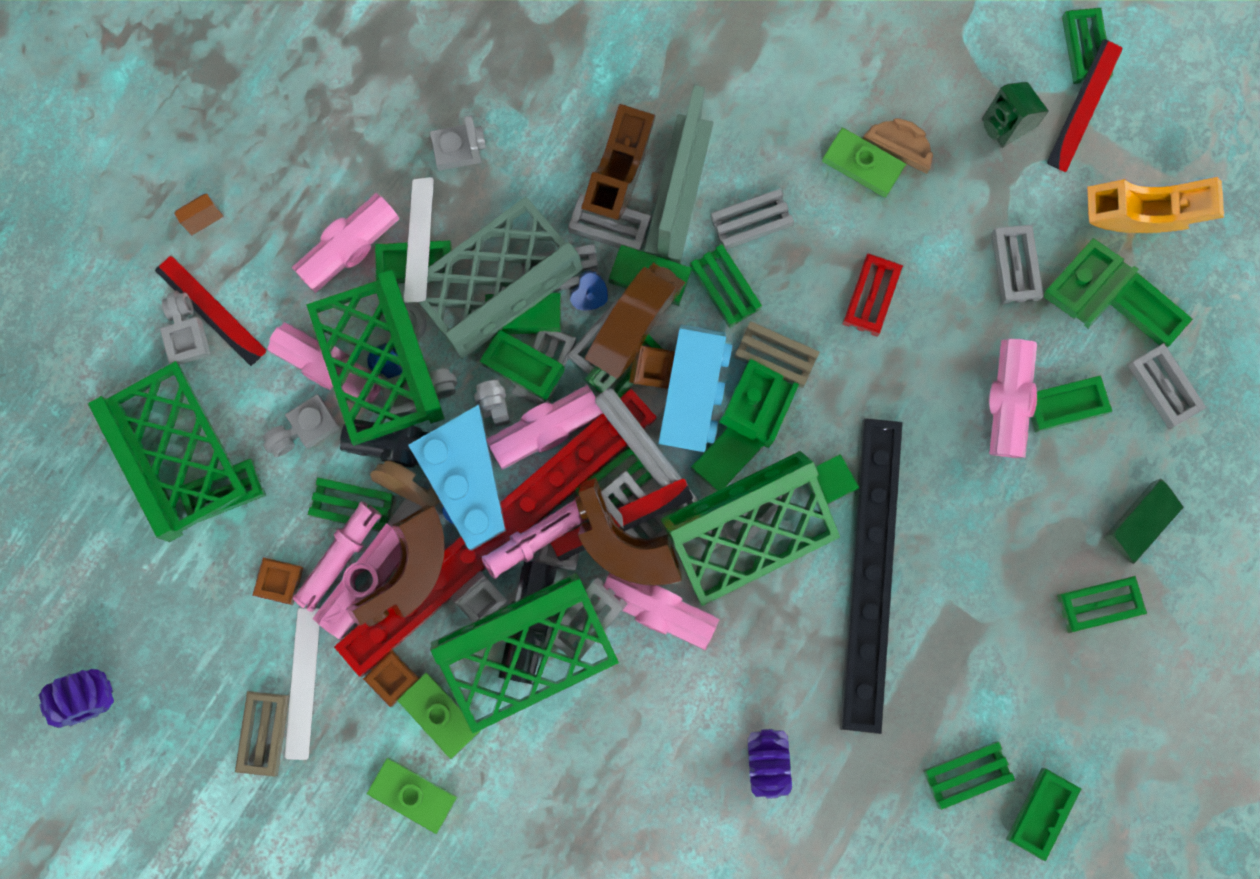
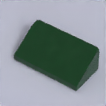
(1144, 520)

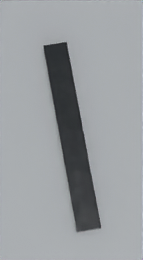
(871, 576)

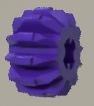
(76, 698)
(769, 763)

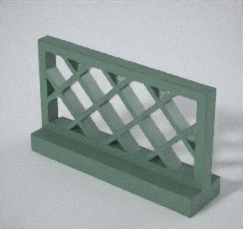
(680, 181)
(519, 293)

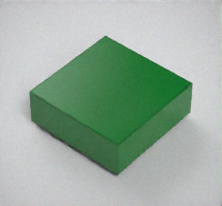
(835, 479)

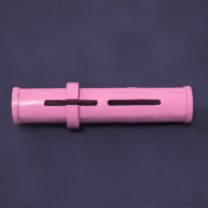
(346, 543)
(524, 545)

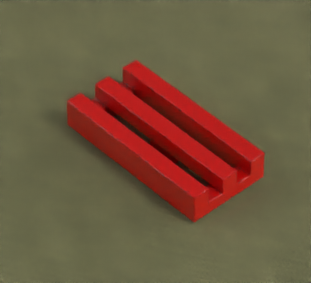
(862, 323)

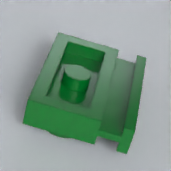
(1090, 283)
(759, 403)

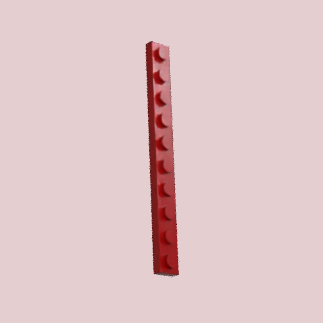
(521, 510)

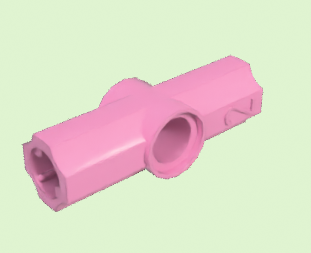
(345, 242)
(305, 354)
(1013, 398)
(544, 427)
(381, 561)
(664, 611)

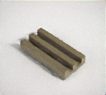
(782, 341)
(277, 734)

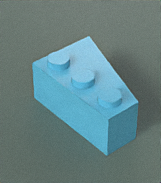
(694, 388)
(463, 476)

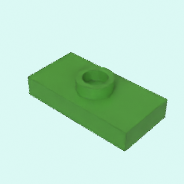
(863, 162)
(437, 715)
(412, 795)

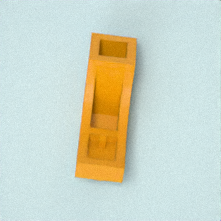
(1144, 209)

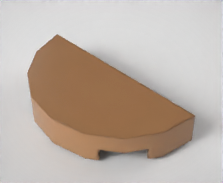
(903, 141)
(399, 480)

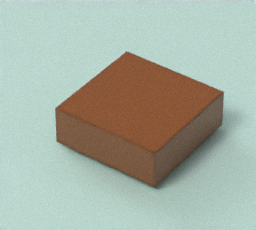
(198, 214)
(652, 367)
(277, 581)
(391, 678)

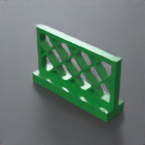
(407, 349)
(137, 466)
(746, 497)
(508, 621)

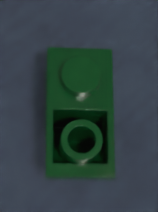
(1013, 113)

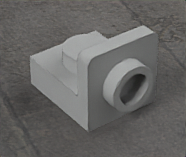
(458, 145)

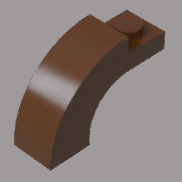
(621, 163)
(633, 319)
(618, 552)
(418, 569)

